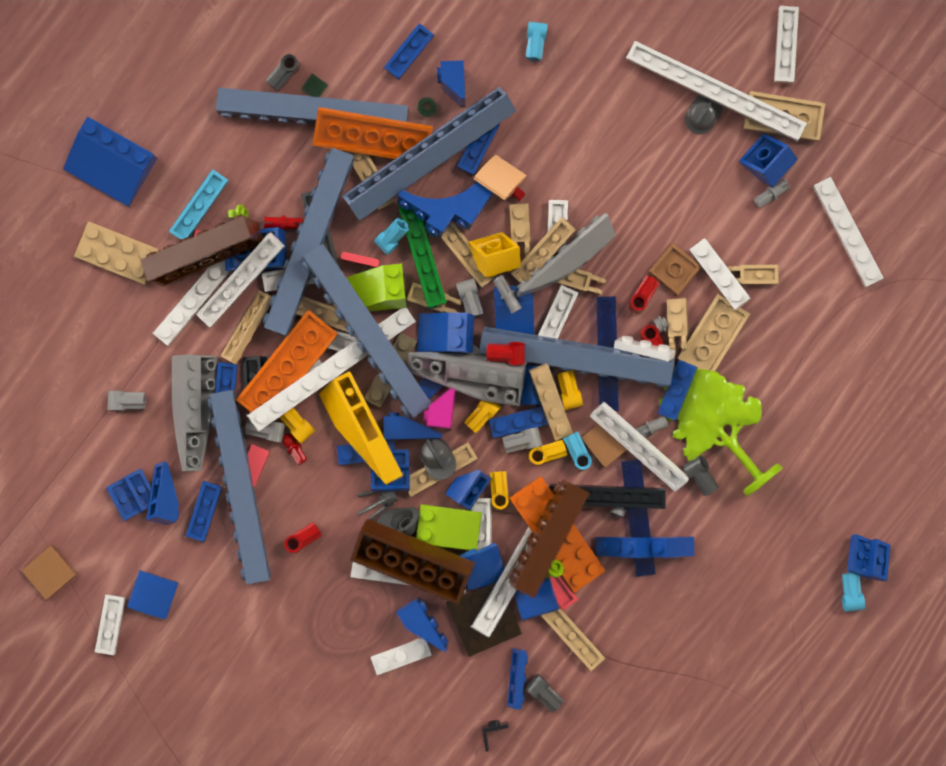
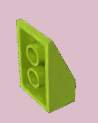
(381, 287)
(449, 527)

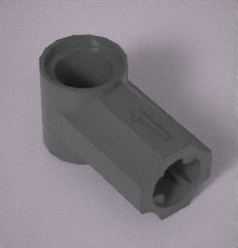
(281, 74)
(699, 471)
(541, 690)

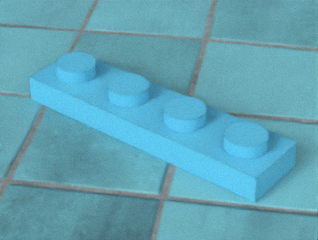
(199, 205)

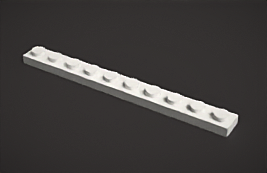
(716, 91)
(324, 373)

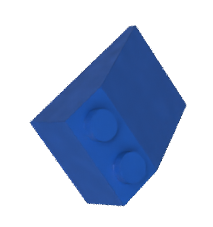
(276, 264)
(519, 321)
(446, 332)

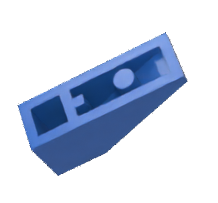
(400, 428)
(163, 498)

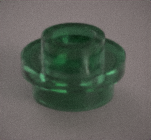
(428, 112)

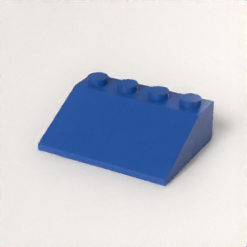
(109, 161)

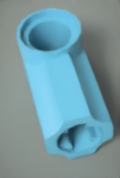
(536, 36)
(389, 238)
(576, 449)
(853, 598)

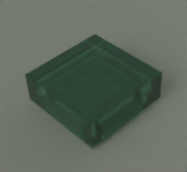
(314, 86)

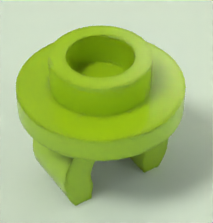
(240, 210)
(556, 569)

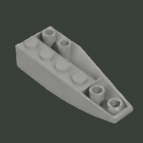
(571, 257)
(471, 375)
(192, 384)

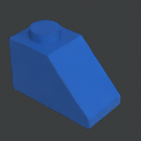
(468, 488)

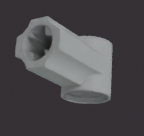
(469, 295)
(126, 400)
(271, 432)
(527, 439)

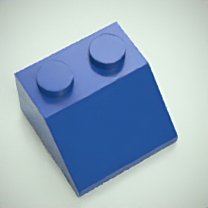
(452, 80)
(768, 159)

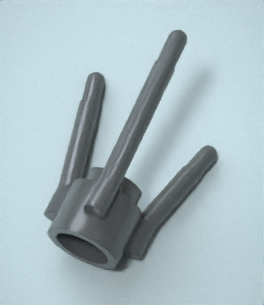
(386, 499)

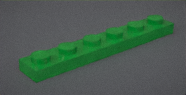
(423, 259)

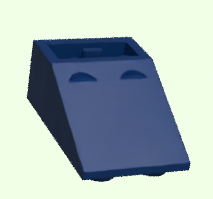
(418, 622)

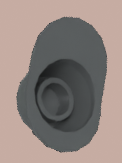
(702, 115)
(438, 459)
(401, 519)

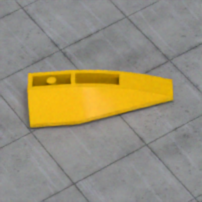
(357, 425)

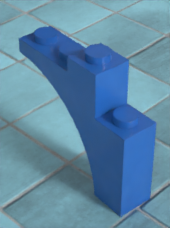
(441, 212)
(644, 547)

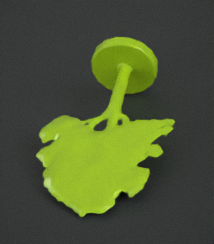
(710, 407)

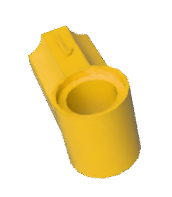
(570, 395)
(484, 411)
(299, 427)
(549, 452)
(499, 487)

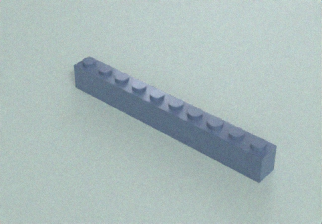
(296, 107)
(429, 153)
(311, 235)
(366, 331)
(584, 357)
(240, 487)

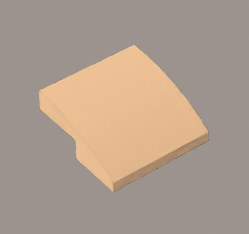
(500, 177)

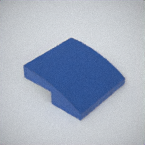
(400, 484)
(130, 494)
(868, 558)
(487, 566)
(152, 594)
(543, 603)

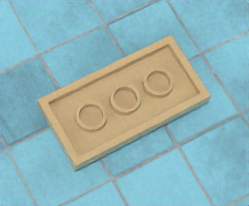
(804, 110)
(113, 252)
(714, 334)

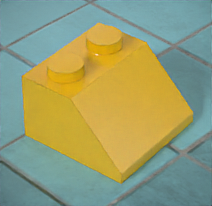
(495, 254)

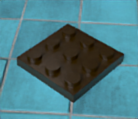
(466, 613)

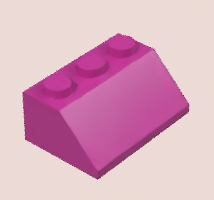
(441, 411)

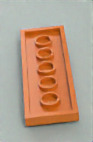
(366, 133)
(289, 361)
(575, 555)

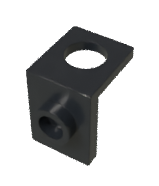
(492, 726)

